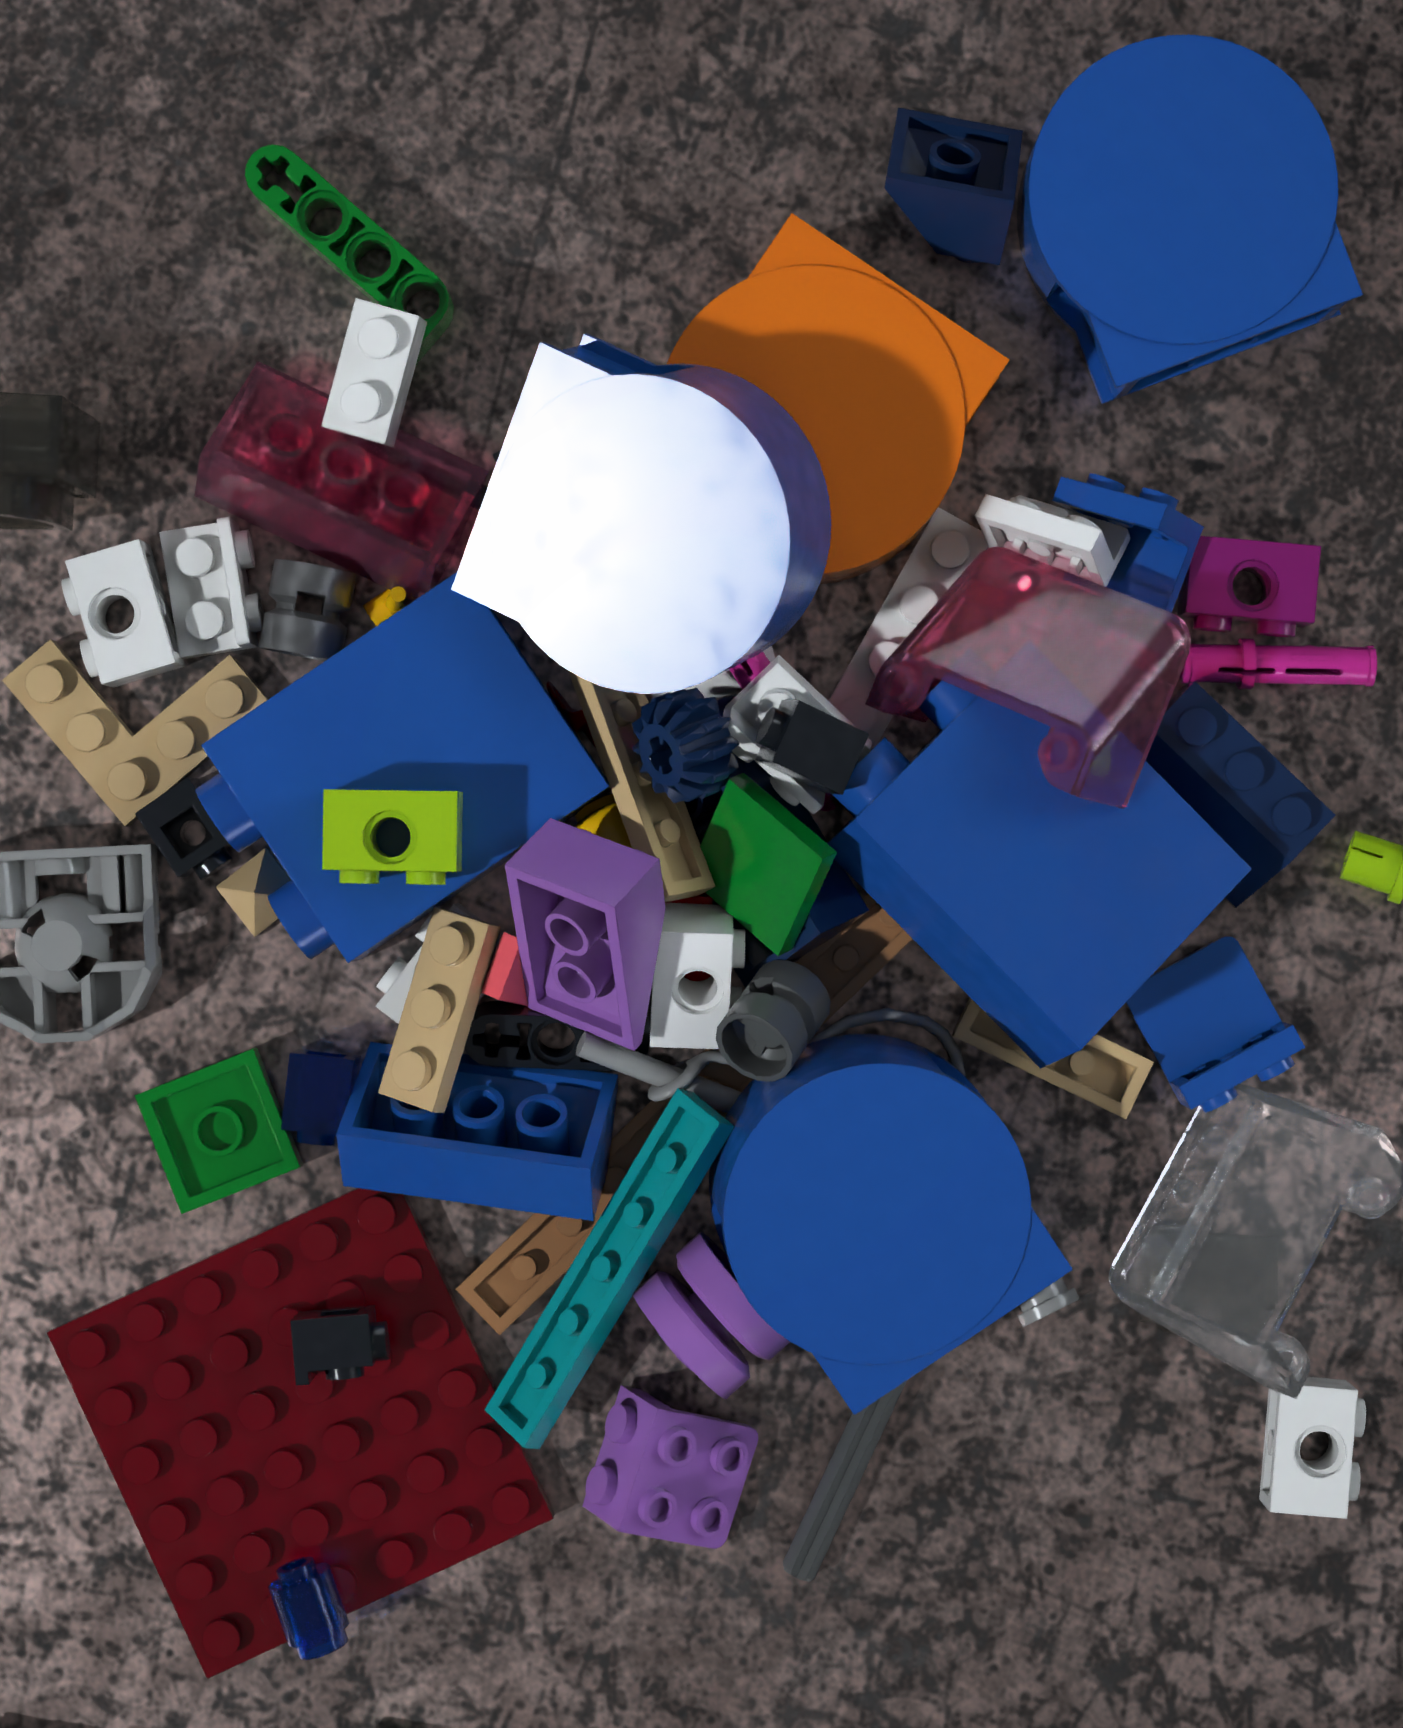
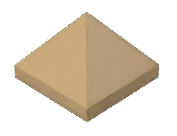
(249, 890)

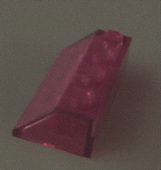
(337, 495)

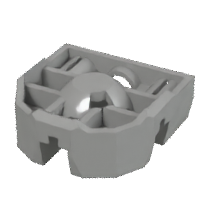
(119, 890)

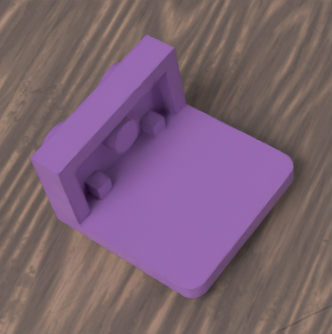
(669, 1471)

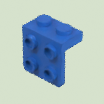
(1159, 536)
(1212, 1025)

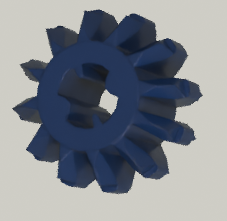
(685, 745)

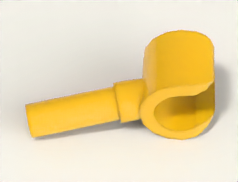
(385, 604)

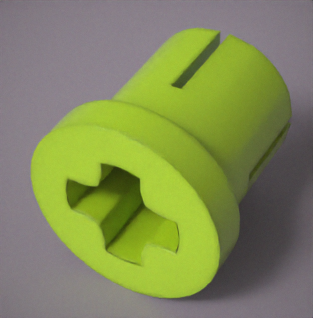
(1375, 865)

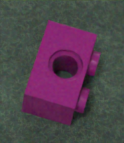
(1287, 577)

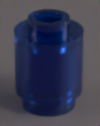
(309, 1608)

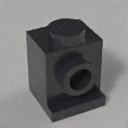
(166, 822)
(337, 1342)

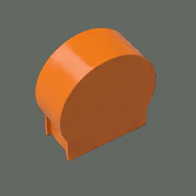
(865, 377)

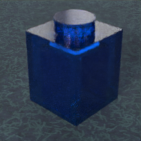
(318, 1094)

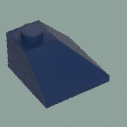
(955, 182)

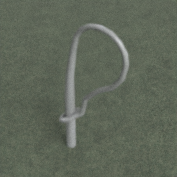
(684, 1075)

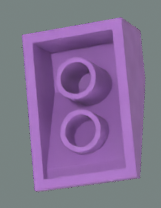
(587, 929)

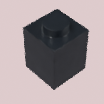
(810, 745)

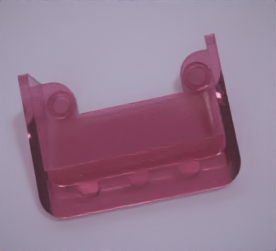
(1052, 651)

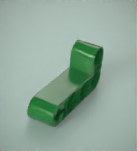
(351, 240)

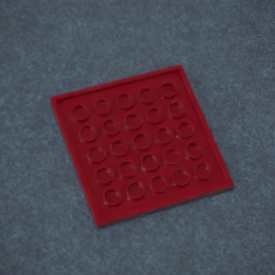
(250, 1471)

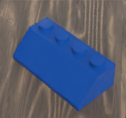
(504, 1141)

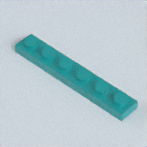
(608, 1268)

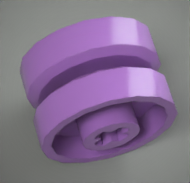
(704, 1322)

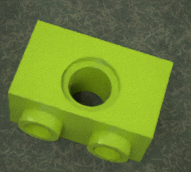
(352, 826)

